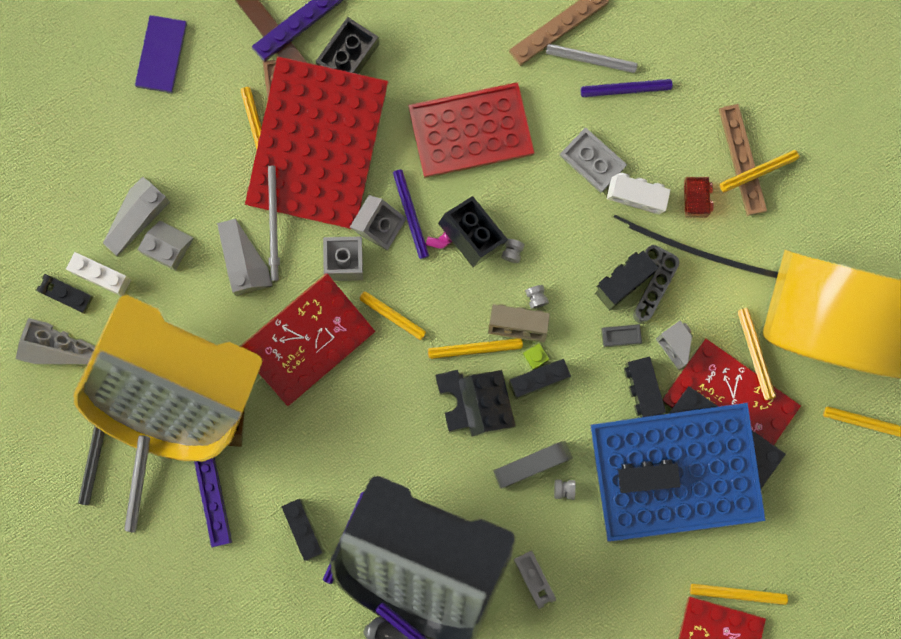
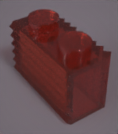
(697, 197)

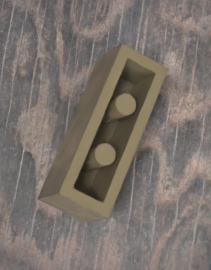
(518, 323)

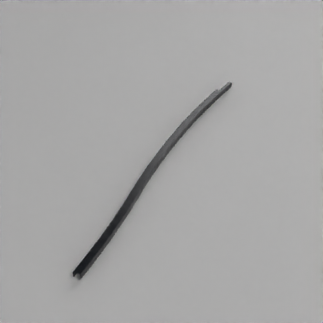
(694, 251)

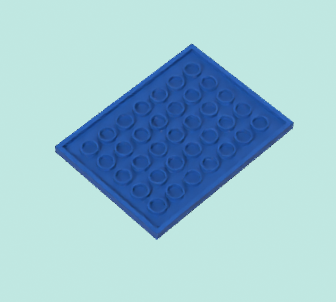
(713, 464)

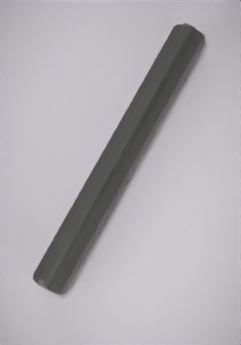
(91, 467)

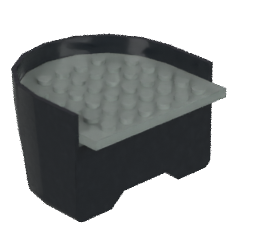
(420, 561)

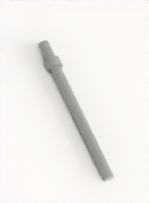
(274, 260)

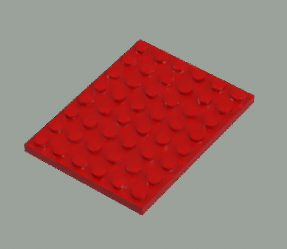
(320, 139)

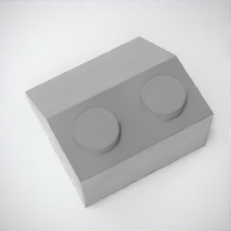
(378, 222)
(165, 245)
(343, 258)
(676, 343)

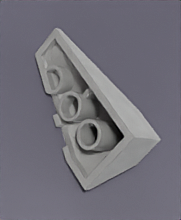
(136, 213)
(243, 263)
(48, 346)

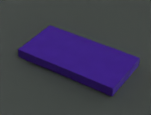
(161, 54)

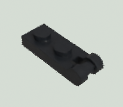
(65, 294)

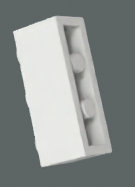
(638, 193)
(98, 274)

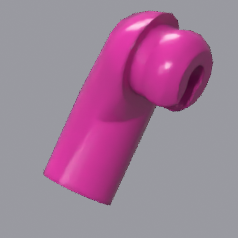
(440, 242)

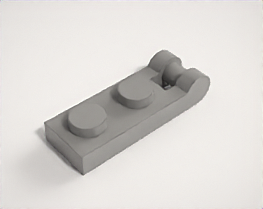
(534, 578)

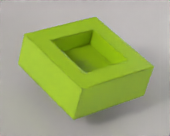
(535, 356)

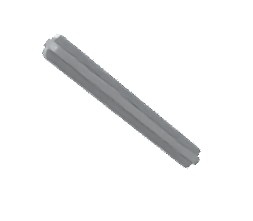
(591, 58)
(137, 483)

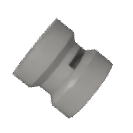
(512, 251)
(536, 296)
(564, 489)

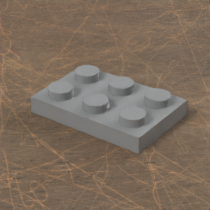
(593, 160)

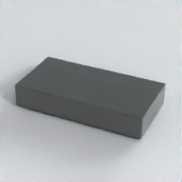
(621, 335)

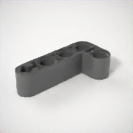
(653, 287)
(533, 464)

